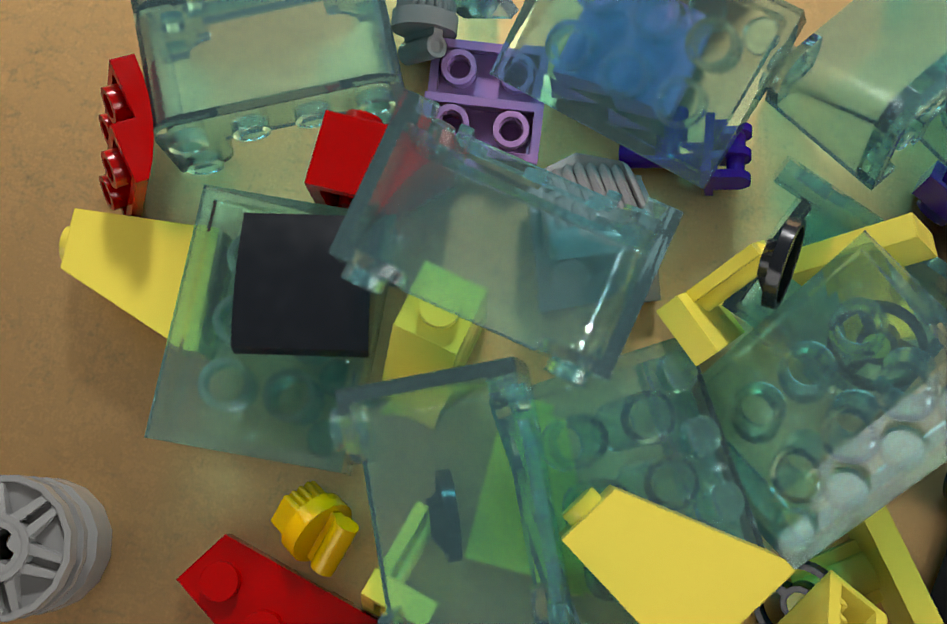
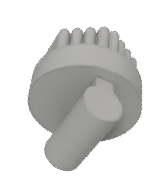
(424, 28)

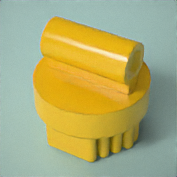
(315, 527)

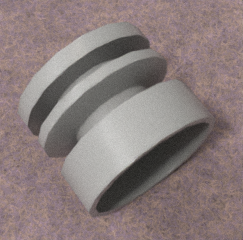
(56, 542)

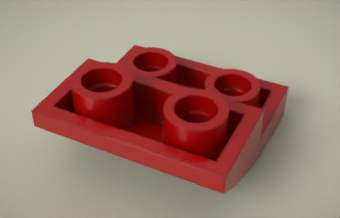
(129, 136)

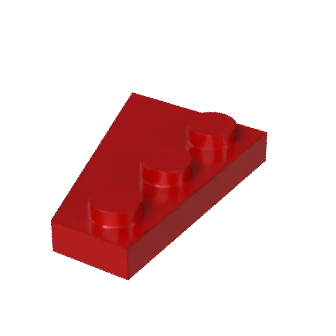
(250, 587)

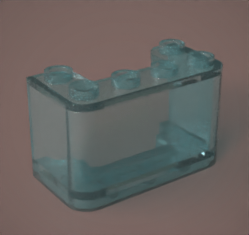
(259, 68)

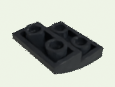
(293, 291)

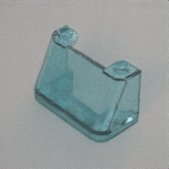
(867, 82)
(502, 242)
(458, 495)

